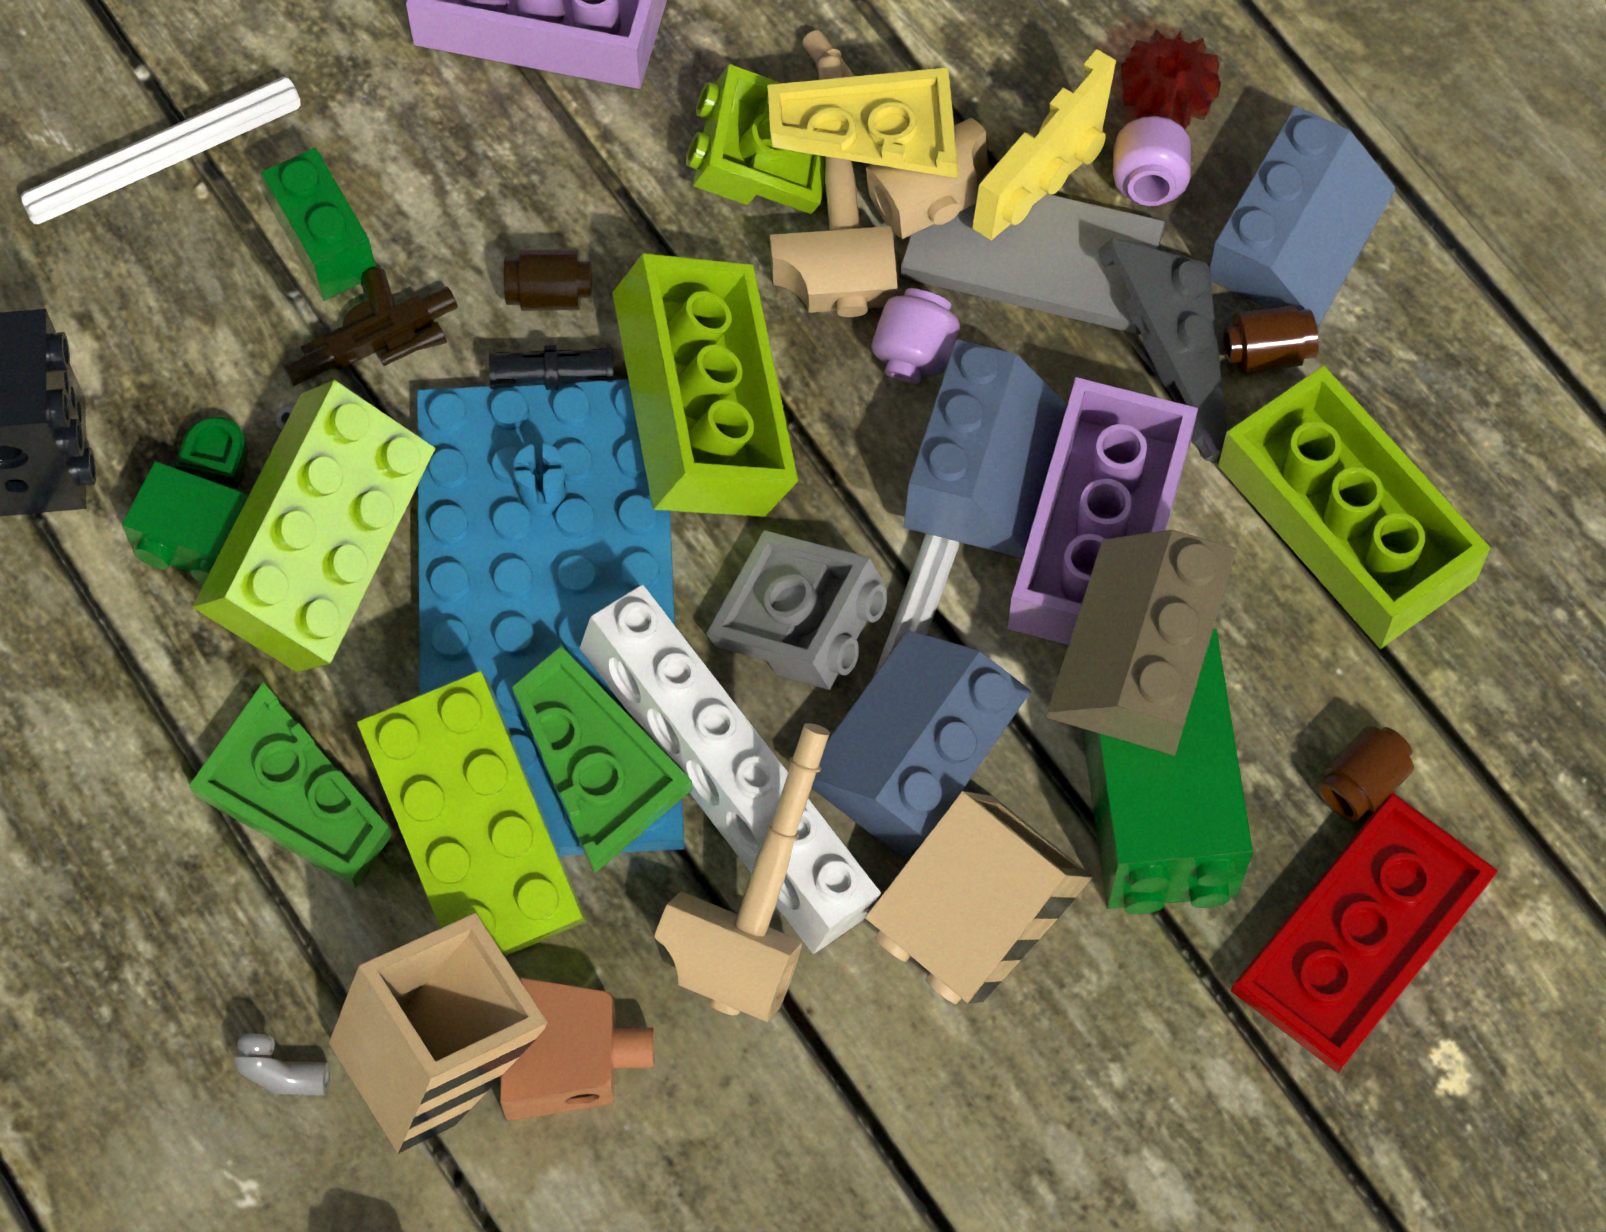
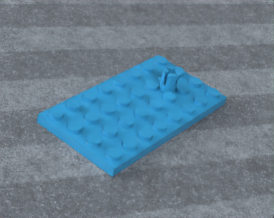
(525, 534)

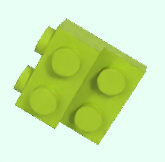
(736, 147)

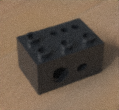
(40, 419)

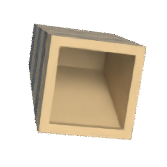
(975, 898)
(433, 1029)

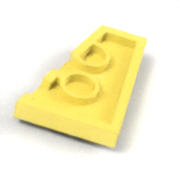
(870, 119)
(1043, 162)

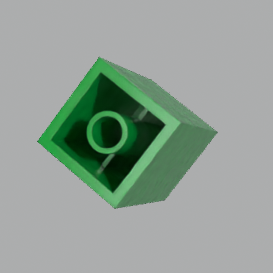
(1169, 821)

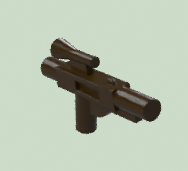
(374, 327)

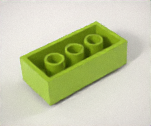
(704, 386)
(1352, 506)
(314, 527)
(472, 814)

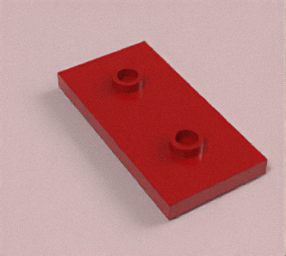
(1364, 932)

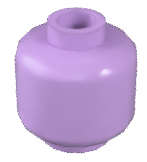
(1152, 160)
(915, 335)

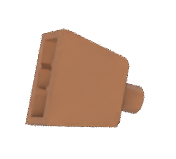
(574, 1055)

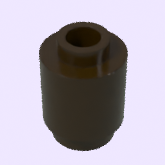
(547, 280)

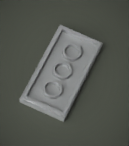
(1039, 264)

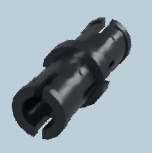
(550, 367)

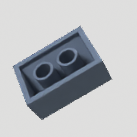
(1302, 218)
(985, 451)
(916, 738)

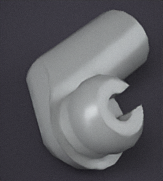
(279, 1076)

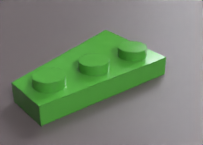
(597, 757)
(289, 791)

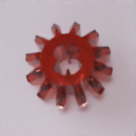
(1170, 79)

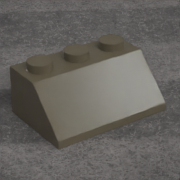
(1142, 637)

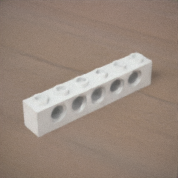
(727, 760)

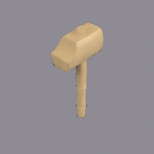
(913, 198)
(843, 266)
(738, 955)

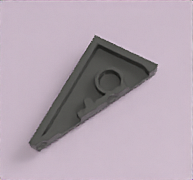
(1178, 327)

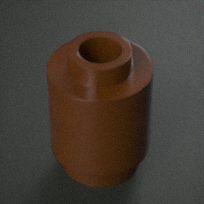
(1271, 339)
(1366, 773)

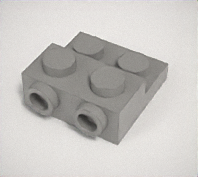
(800, 608)

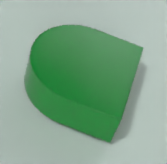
(214, 451)

